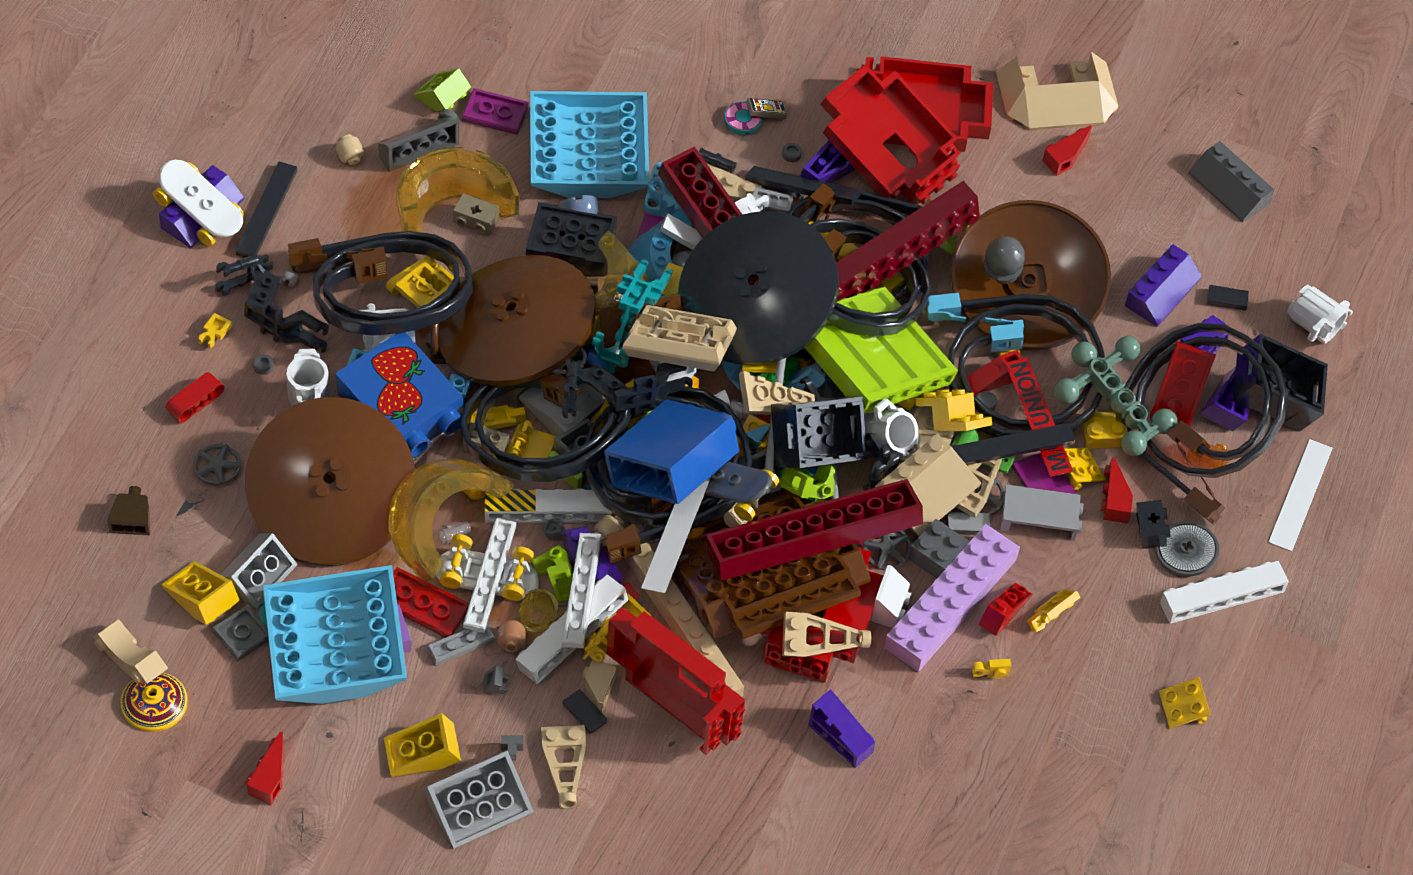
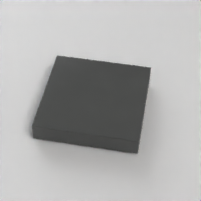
(241, 632)

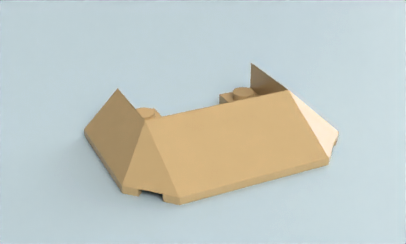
(1061, 105)

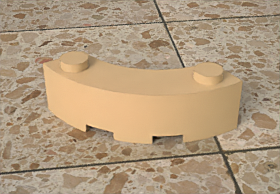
(121, 647)

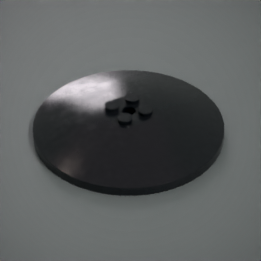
(793, 290)

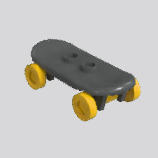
(742, 486)

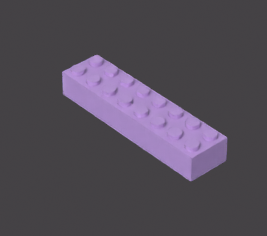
(951, 598)

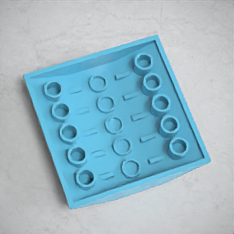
(589, 142)
(334, 636)

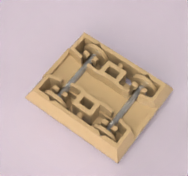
(679, 338)

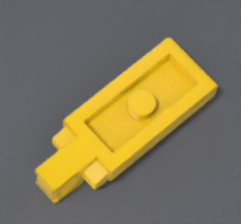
(502, 417)
(1052, 608)

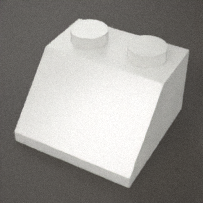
(891, 599)

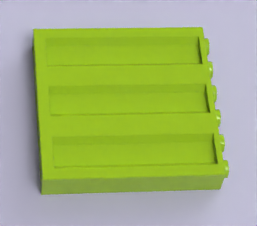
(884, 365)

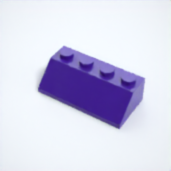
(182, 225)
(1163, 286)

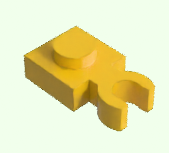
(215, 328)
(993, 669)

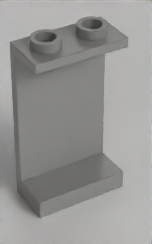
(1041, 509)

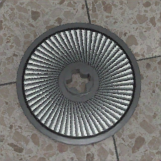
(1196, 560)

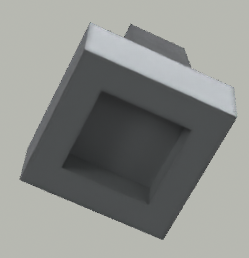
(494, 679)
(512, 744)

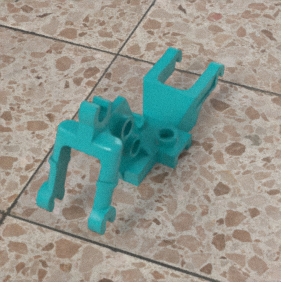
(635, 294)

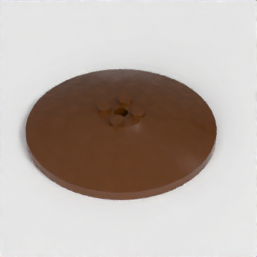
(1060, 256)
(517, 346)
(320, 519)

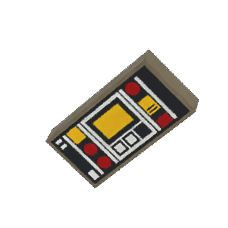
(766, 108)

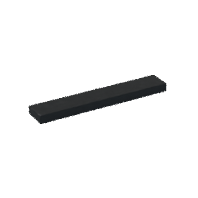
(799, 184)
(266, 210)
(1015, 444)

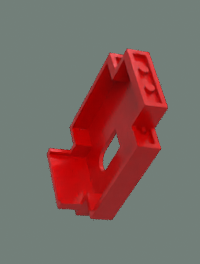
(949, 93)
(874, 110)
(852, 613)
(654, 667)

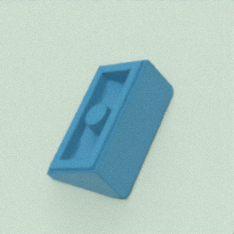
(757, 437)

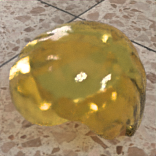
(538, 611)

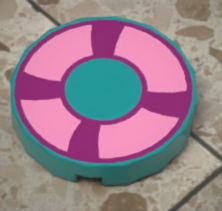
(739, 120)

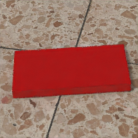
(1183, 381)
(428, 604)

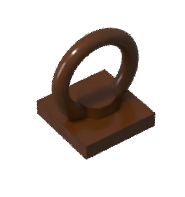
(427, 341)

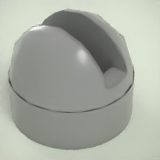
(288, 276)

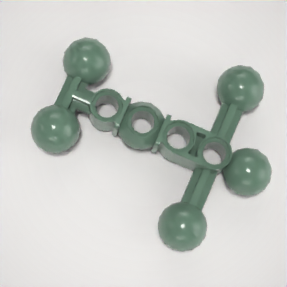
(1126, 349)

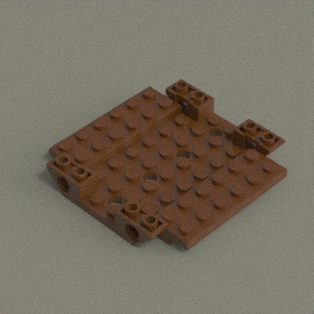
(760, 598)

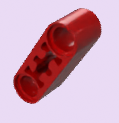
(194, 397)

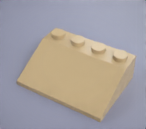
(937, 478)

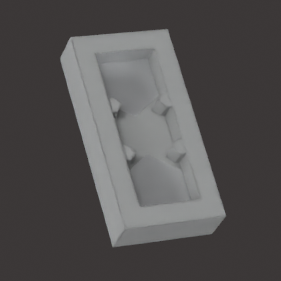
(777, 201)

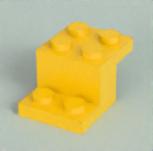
(424, 284)
(953, 410)

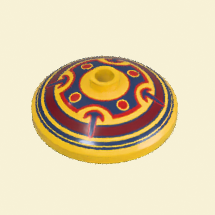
(157, 711)

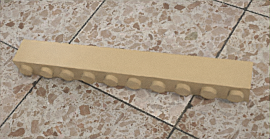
(682, 618)

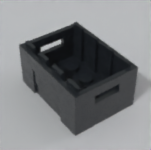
(571, 224)
(1301, 378)
(836, 437)

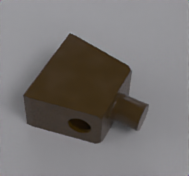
(130, 513)

